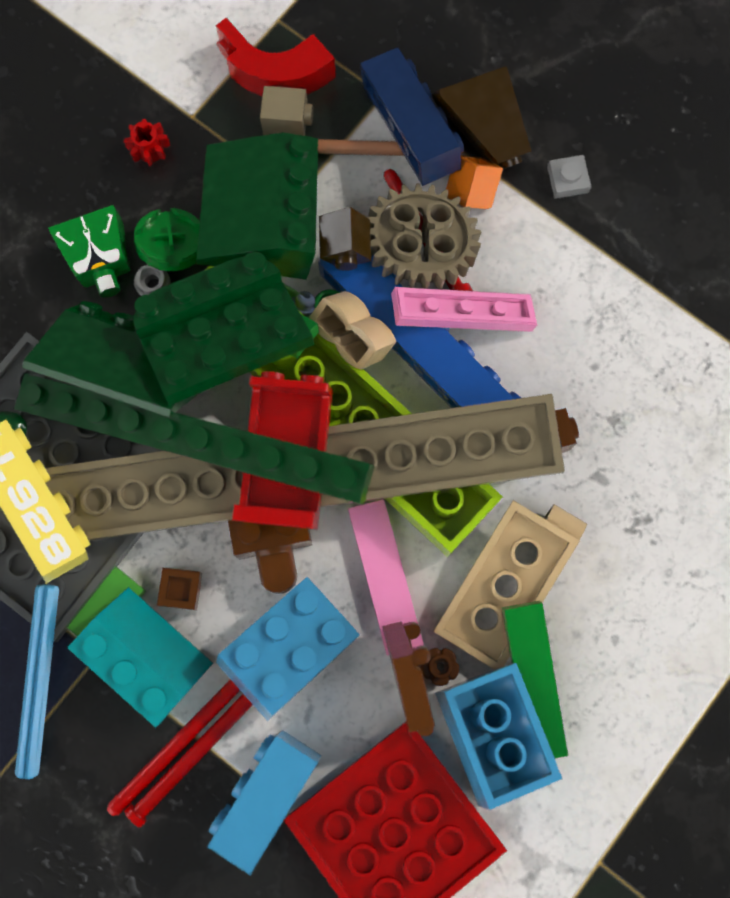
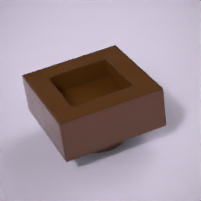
(567, 430)
(179, 589)

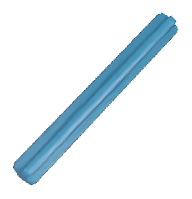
(36, 681)

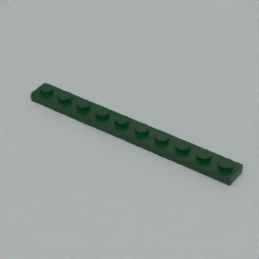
(198, 439)

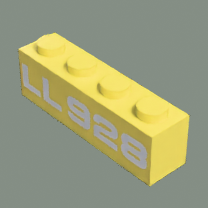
(34, 511)

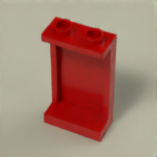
(294, 414)

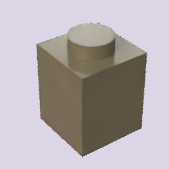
(285, 111)

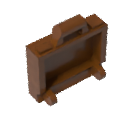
(409, 676)

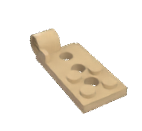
(555, 542)

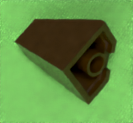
(487, 116)

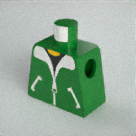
(95, 249)

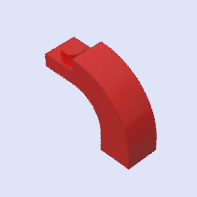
(302, 67)

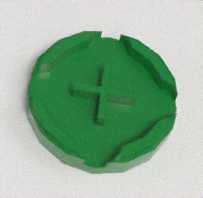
(167, 239)

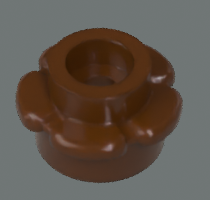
(450, 670)

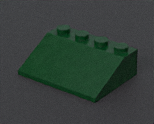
(260, 200)
(102, 356)

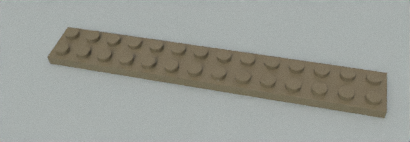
(408, 452)

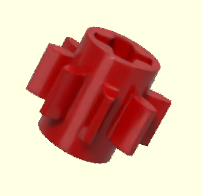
(147, 142)

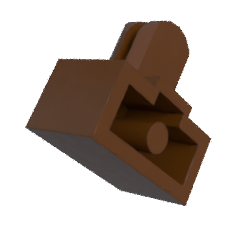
(272, 549)

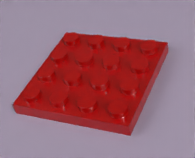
(395, 825)

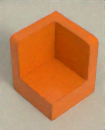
(475, 182)

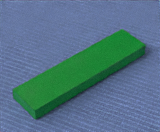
(532, 653)

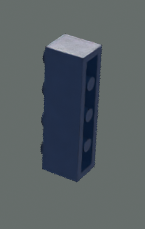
(412, 116)

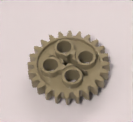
(443, 229)

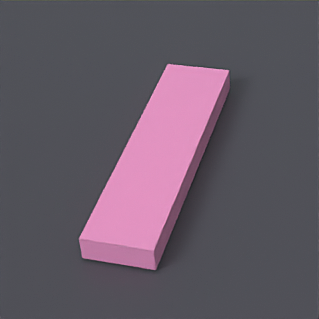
(463, 309)
(382, 566)

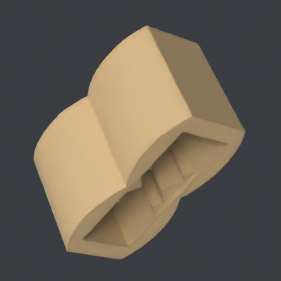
(356, 334)

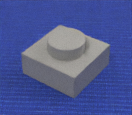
(569, 176)

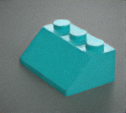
(140, 656)

